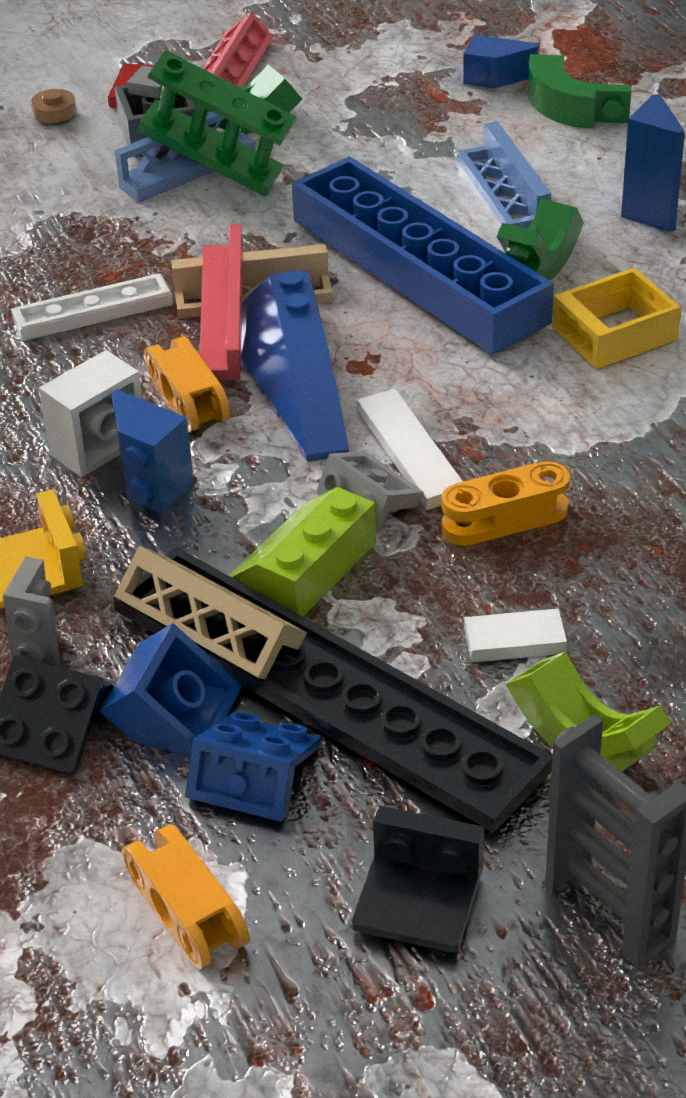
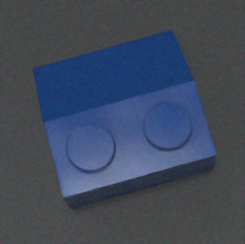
(152, 452)
(170, 693)

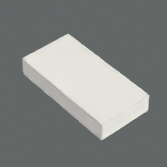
(515, 635)

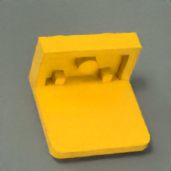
(50, 543)

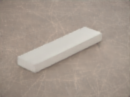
(91, 307)
(408, 445)

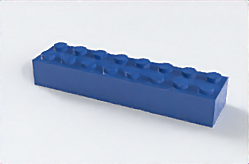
(423, 254)

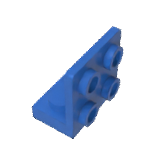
(248, 764)

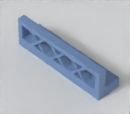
(162, 174)
(515, 177)

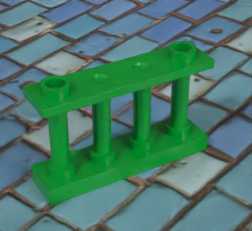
(201, 142)

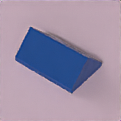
(653, 165)

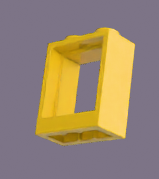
(579, 309)

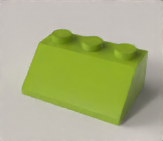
(311, 550)

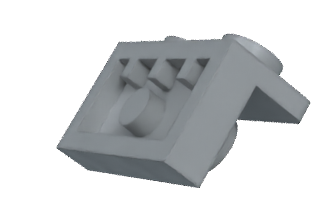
(371, 480)
(31, 614)

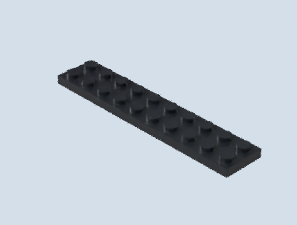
(373, 708)

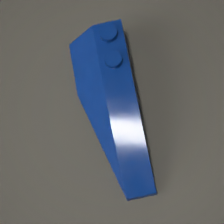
(292, 362)

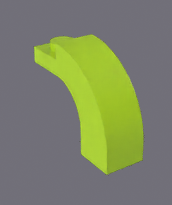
(557, 698)

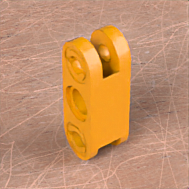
(187, 383)
(504, 503)
(185, 895)

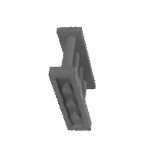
(655, 840)

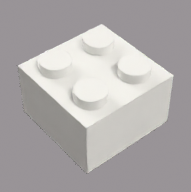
(81, 411)

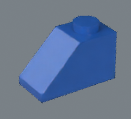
(497, 61)

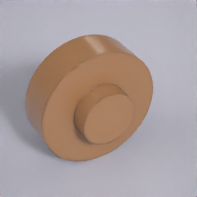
(53, 106)

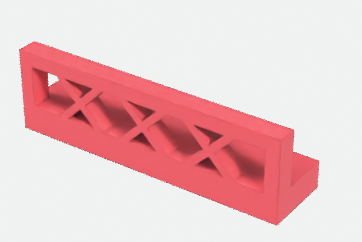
(239, 51)
(222, 306)

